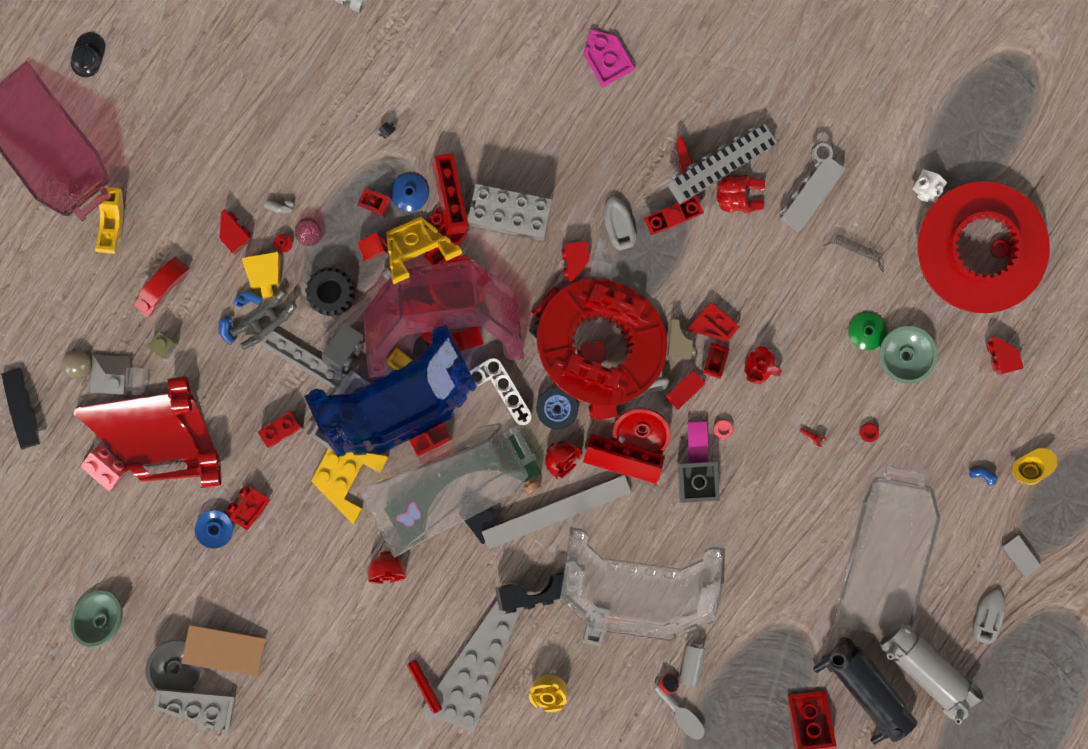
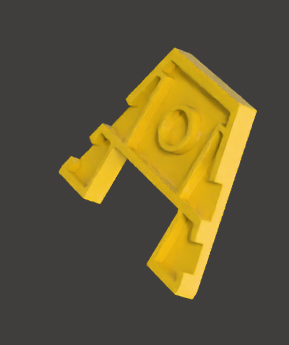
(413, 240)
(337, 475)

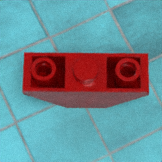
(673, 216)

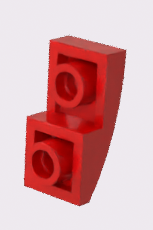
(436, 221)

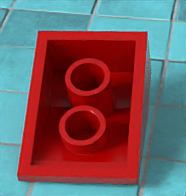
(811, 721)

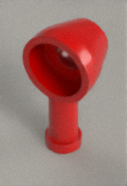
(540, 308)

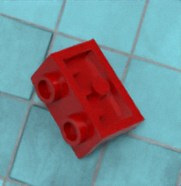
(247, 506)

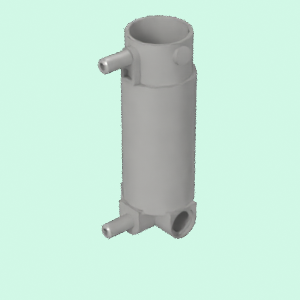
(931, 671)

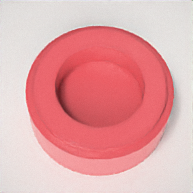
(723, 429)

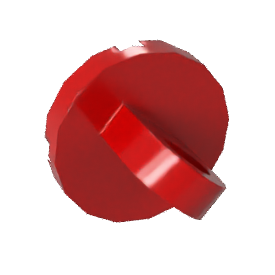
(761, 365)

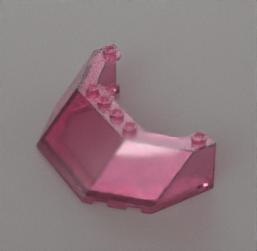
(436, 296)

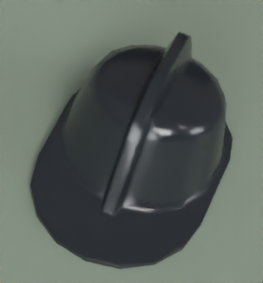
(87, 54)

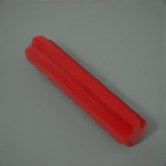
(424, 687)

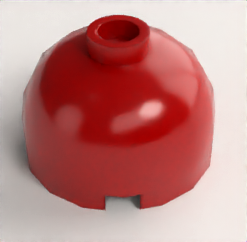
(561, 457)
(386, 568)

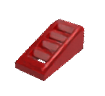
(683, 155)

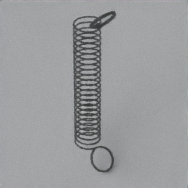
(838, 243)

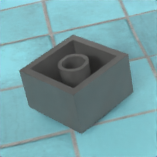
(343, 348)
(698, 482)

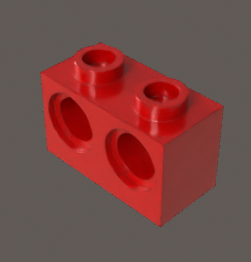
(280, 429)

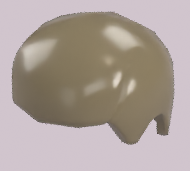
(76, 364)

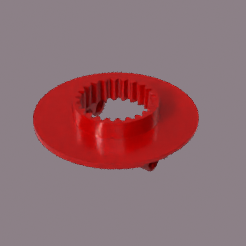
(940, 260)
(590, 380)

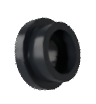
(386, 129)

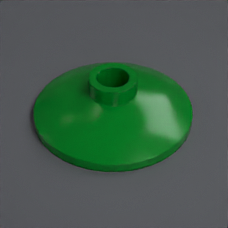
(858, 335)

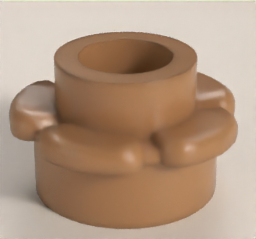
(531, 486)

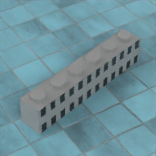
(722, 163)

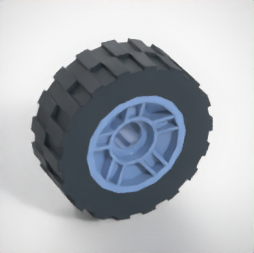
(546, 411)

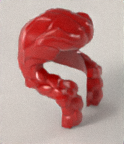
(732, 194)

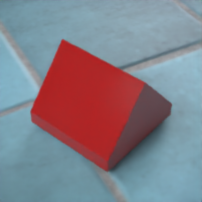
(434, 256)

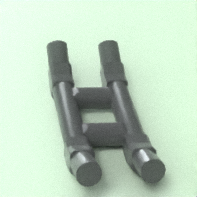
(253, 320)

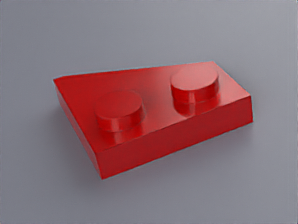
(714, 323)

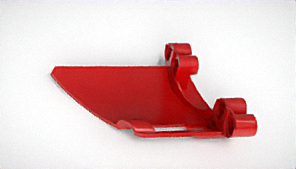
(157, 431)

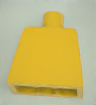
(263, 272)

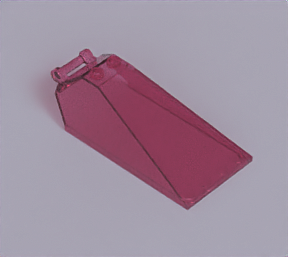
(48, 146)

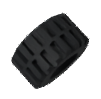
(315, 284)

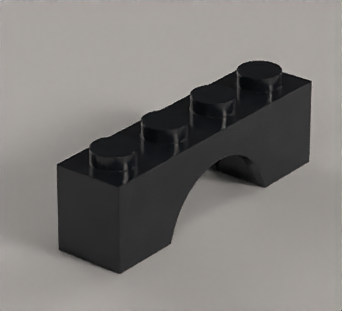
(512, 597)

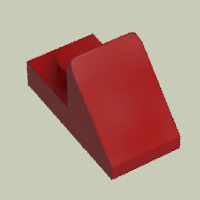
(715, 360)

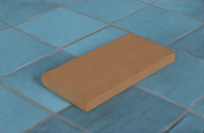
(223, 650)

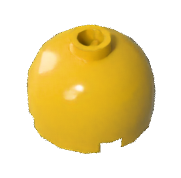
(549, 693)

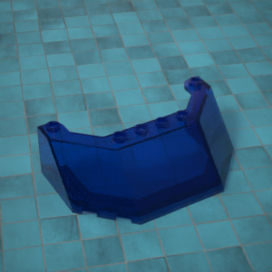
(397, 404)

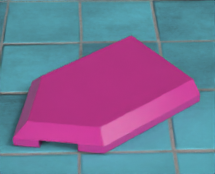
(607, 57)

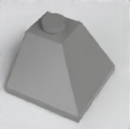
(109, 374)

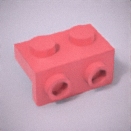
(104, 467)

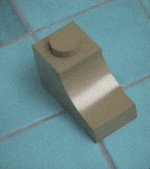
(679, 346)

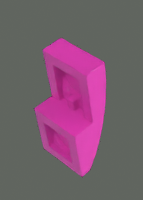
(697, 441)

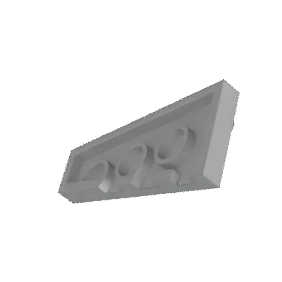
(197, 707)

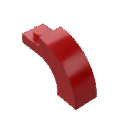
(160, 285)

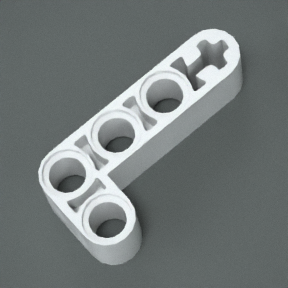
(504, 393)

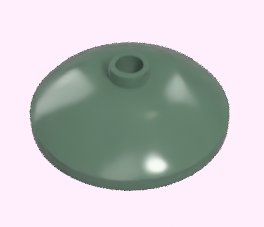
(921, 353)
(89, 616)

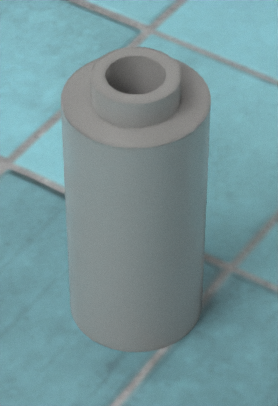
(692, 664)

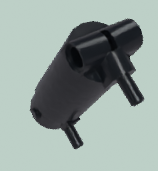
(869, 690)

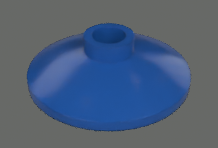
(410, 202)
(204, 531)

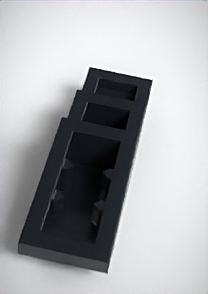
(20, 408)

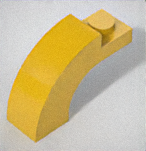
(110, 222)

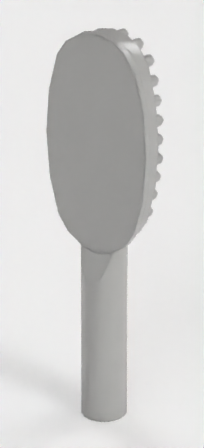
(686, 719)

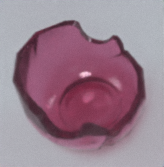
(309, 231)

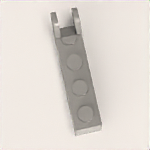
(814, 191)

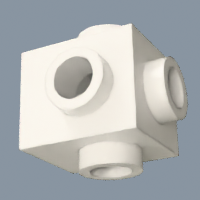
(929, 186)

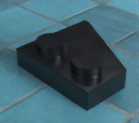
(482, 521)

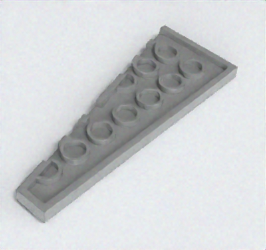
(473, 672)

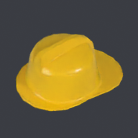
(1034, 466)

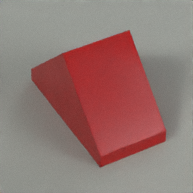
(374, 202)

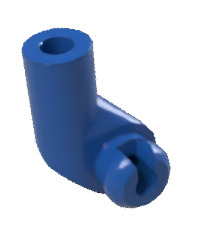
(247, 297)
(223, 329)
(984, 472)

